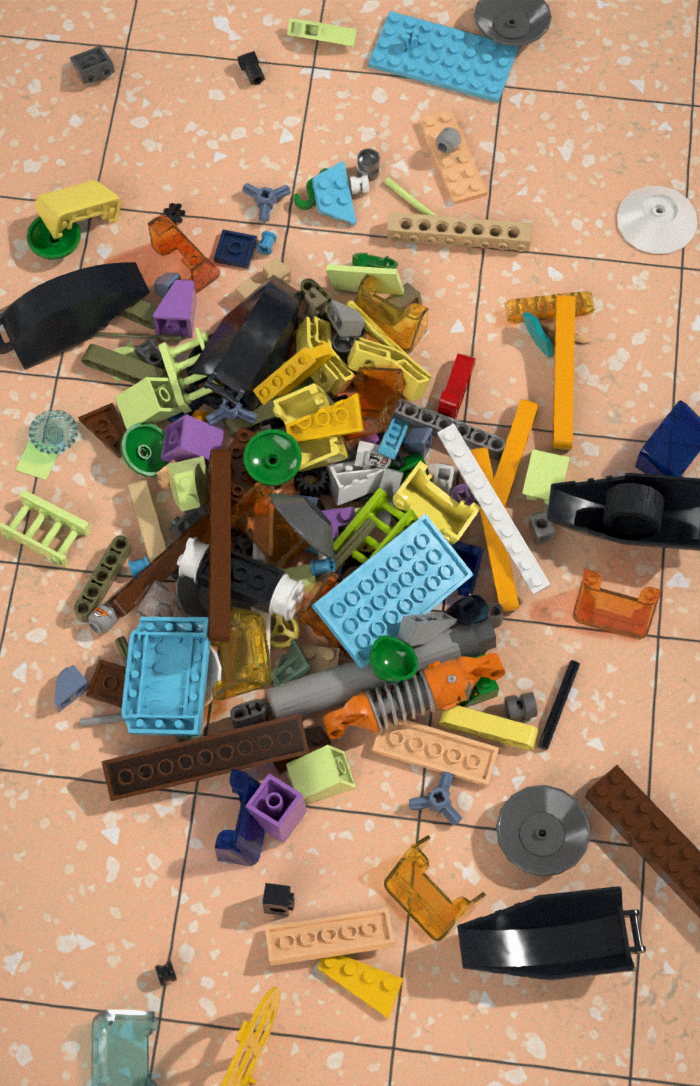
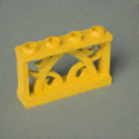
(294, 372)

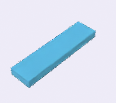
(393, 438)

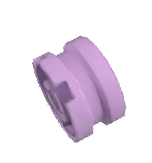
(463, 490)

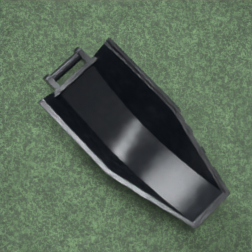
(69, 310)
(250, 342)
(582, 505)
(554, 937)

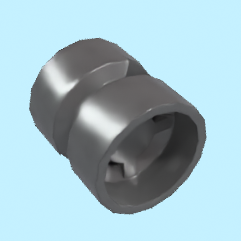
(368, 164)
(342, 346)
(527, 705)

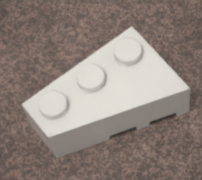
(353, 481)

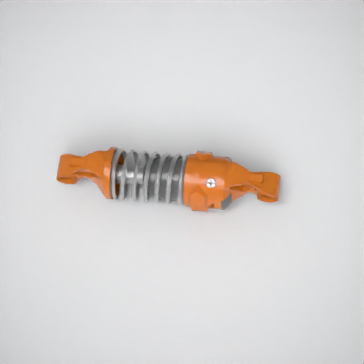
(434, 689)

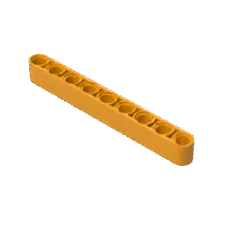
(563, 372)
(497, 553)

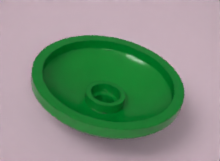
(42, 242)
(145, 439)
(272, 445)

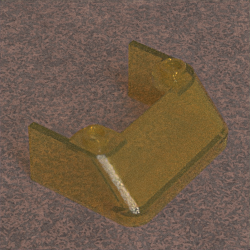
(423, 898)

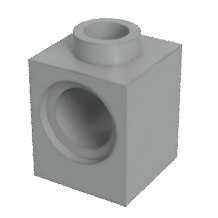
(541, 535)

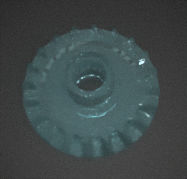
(53, 422)

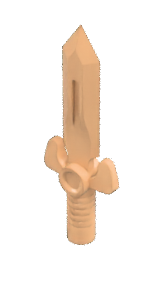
(579, 337)

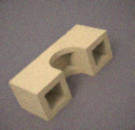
(274, 267)

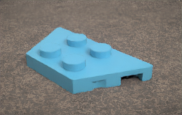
(334, 194)

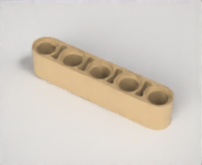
(147, 519)

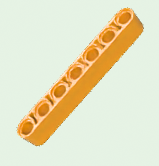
(514, 449)

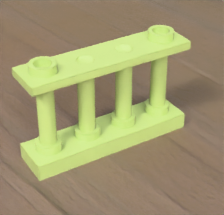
(173, 369)
(45, 510)

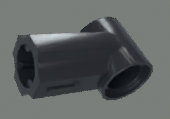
(250, 64)

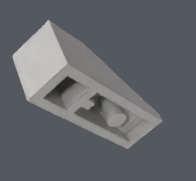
(423, 627)

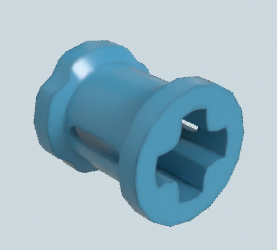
(266, 243)
(137, 566)
(322, 566)

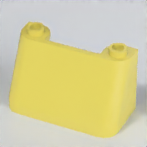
(77, 203)
(303, 403)
(425, 497)

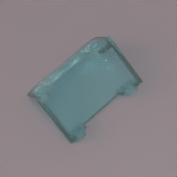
(121, 1048)

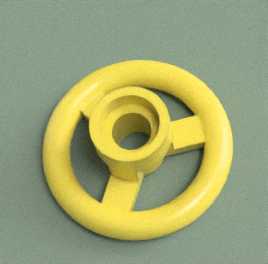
(287, 631)

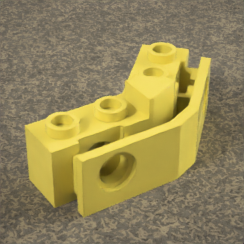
(383, 356)
(335, 372)

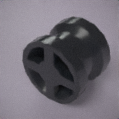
(166, 973)

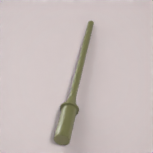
(161, 337)

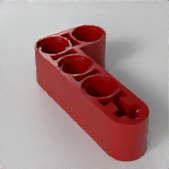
(452, 397)

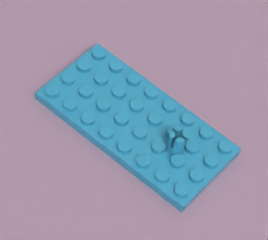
(443, 56)
(397, 581)

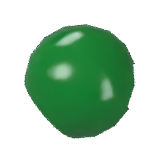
(366, 260)
(393, 659)

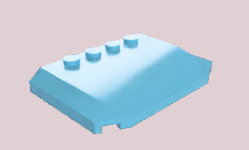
(166, 676)

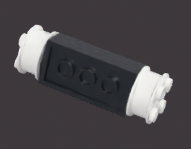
(251, 580)

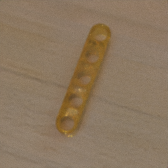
(544, 306)

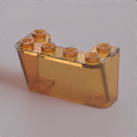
(167, 237)
(379, 396)

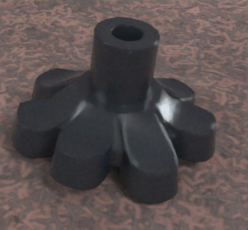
(174, 212)

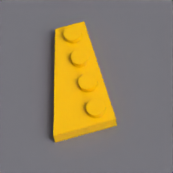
(328, 422)
(363, 981)

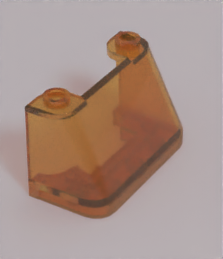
(267, 526)
(614, 610)

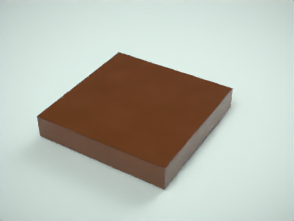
(107, 683)

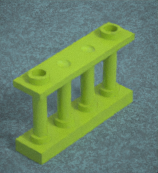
(371, 510)

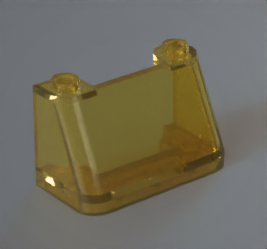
(401, 325)
(245, 657)

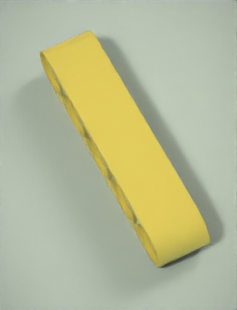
(489, 727)

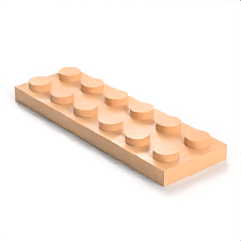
(456, 168)
(437, 750)
(329, 936)

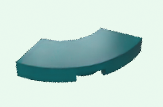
(538, 334)

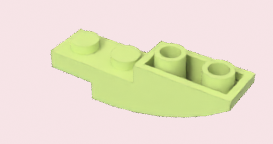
(322, 32)

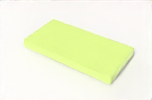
(349, 278)

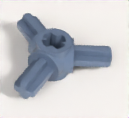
(265, 198)
(225, 412)
(444, 806)

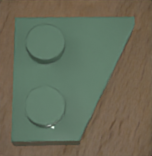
(291, 666)

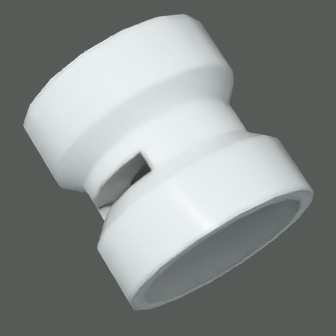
(355, 184)

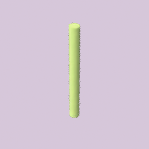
(408, 197)

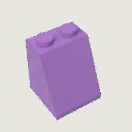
(177, 310)
(190, 439)
(277, 808)

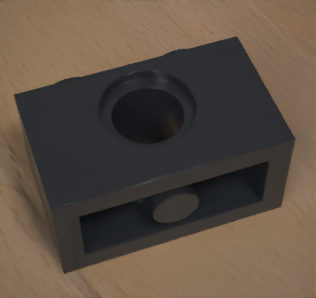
(278, 899)

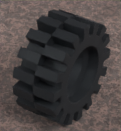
(312, 489)

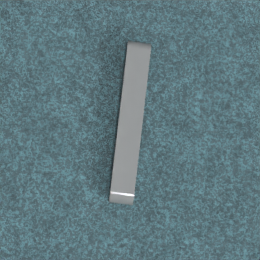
(438, 420)

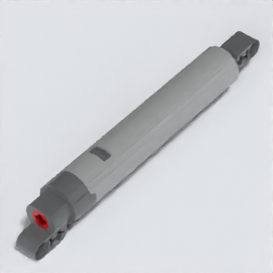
(347, 680)

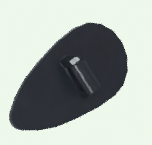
(470, 610)

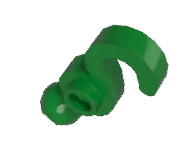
(305, 205)

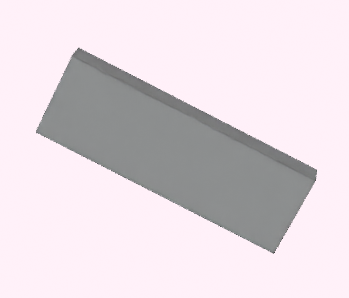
(390, 484)

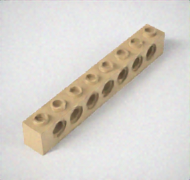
(453, 225)

